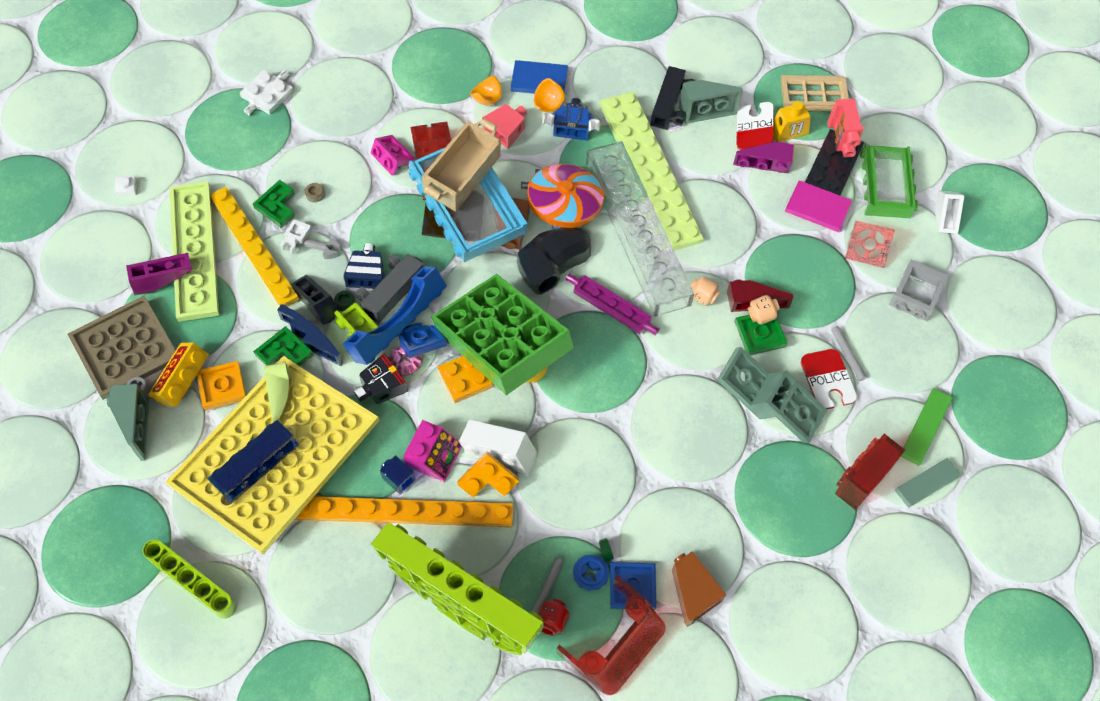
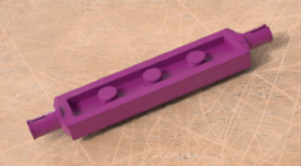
(612, 304)

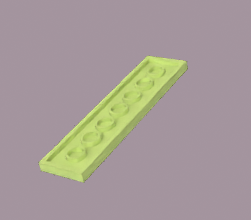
(193, 234)

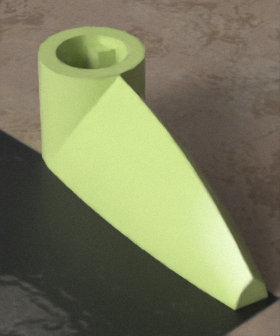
(277, 384)

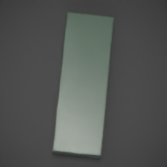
(927, 482)

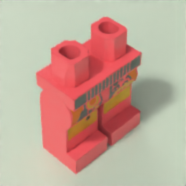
(846, 125)

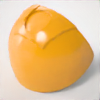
(487, 91)
(548, 96)

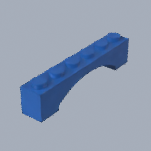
(425, 287)

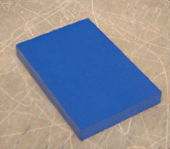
(529, 75)

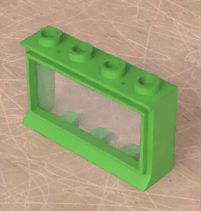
(889, 181)

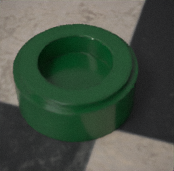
(344, 300)
(606, 549)

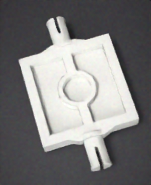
(266, 92)

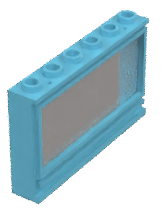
(482, 221)

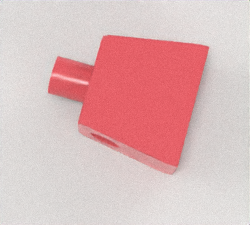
(509, 122)

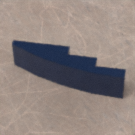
(311, 335)

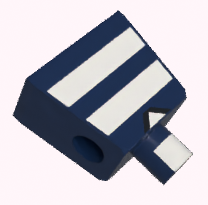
(364, 268)

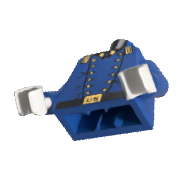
(572, 120)

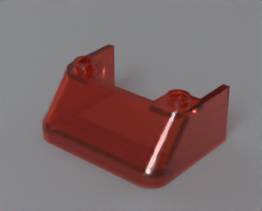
(615, 669)

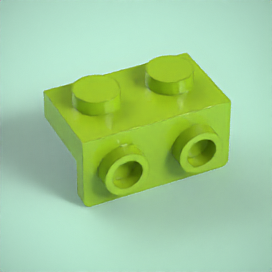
(354, 319)

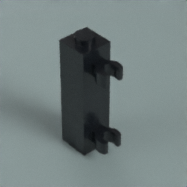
(667, 99)

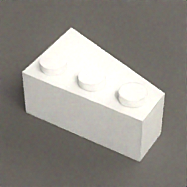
(506, 445)

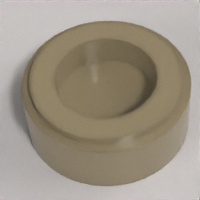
(314, 192)

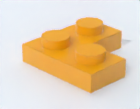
(484, 471)

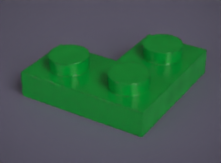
(272, 204)
(283, 344)

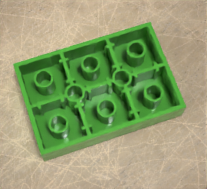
(503, 333)

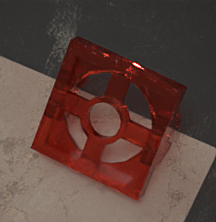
(880, 260)

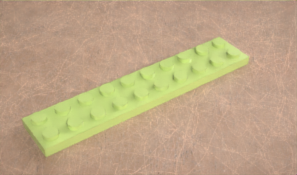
(633, 129)

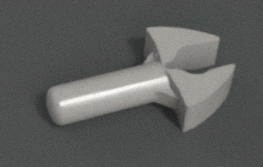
(325, 247)

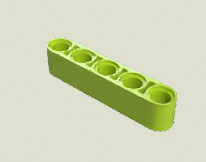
(182, 571)

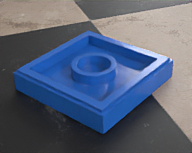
(637, 575)

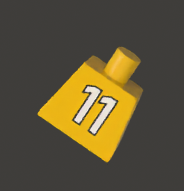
(791, 122)

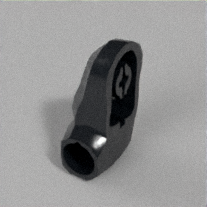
(552, 255)

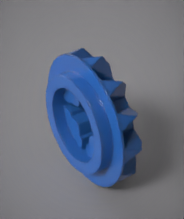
(594, 563)

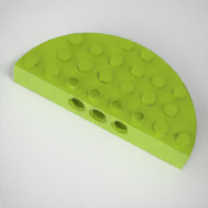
(457, 593)

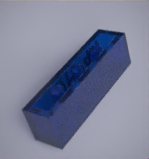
(253, 461)

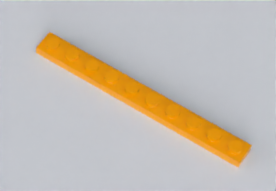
(408, 512)

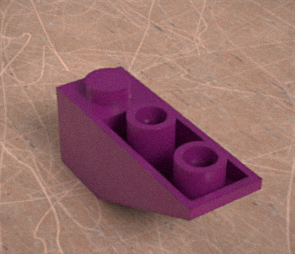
(770, 156)

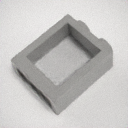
(918, 290)

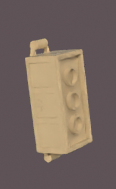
(462, 164)

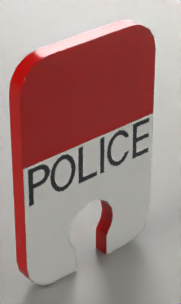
(755, 130)
(828, 373)

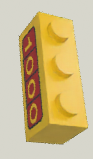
(178, 374)

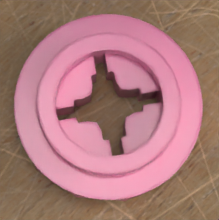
(404, 367)

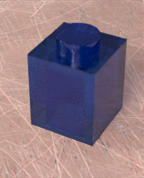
(397, 474)

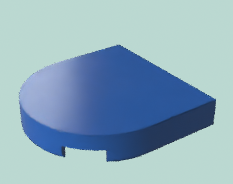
(421, 339)

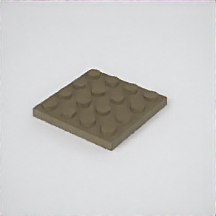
(122, 346)

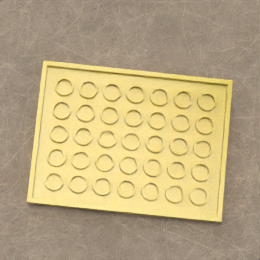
(327, 433)

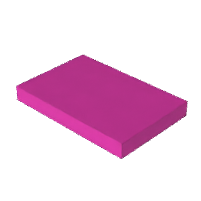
(818, 206)

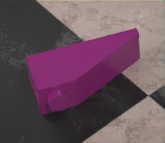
(156, 273)

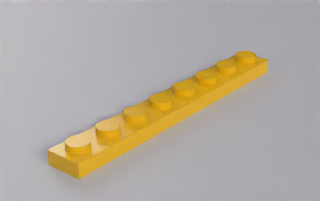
(254, 247)

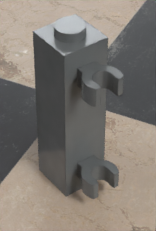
(391, 288)

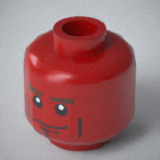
(554, 616)

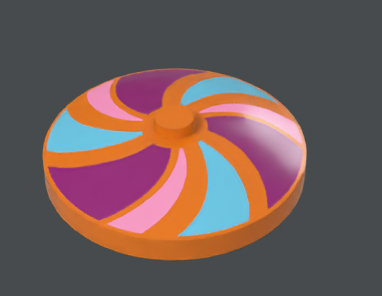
(565, 195)

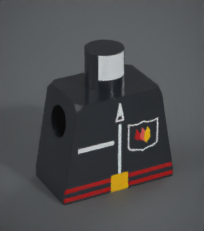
(380, 381)

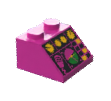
(432, 451)

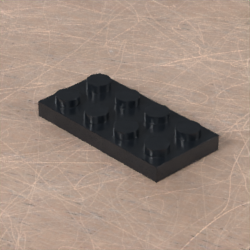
(830, 167)

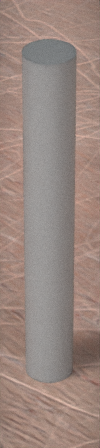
(848, 353)
(547, 587)

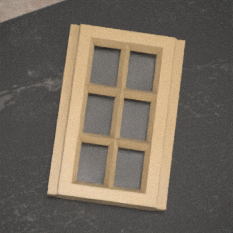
(815, 92)

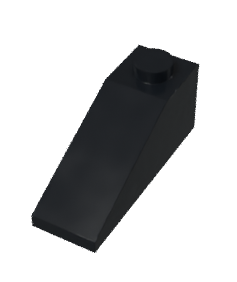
(315, 298)

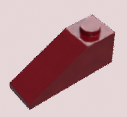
(742, 292)

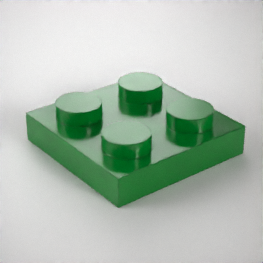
(759, 337)

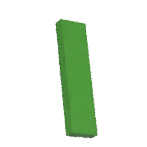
(926, 426)

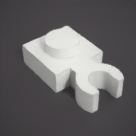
(296, 233)

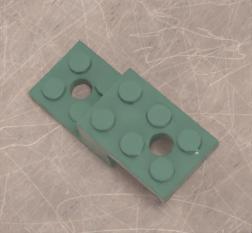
(772, 395)

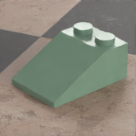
(708, 100)
(131, 413)

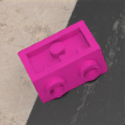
(390, 153)

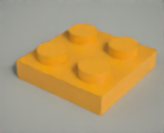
(463, 379)
(221, 385)

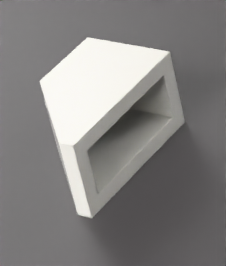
(948, 211)

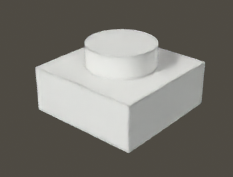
(125, 186)

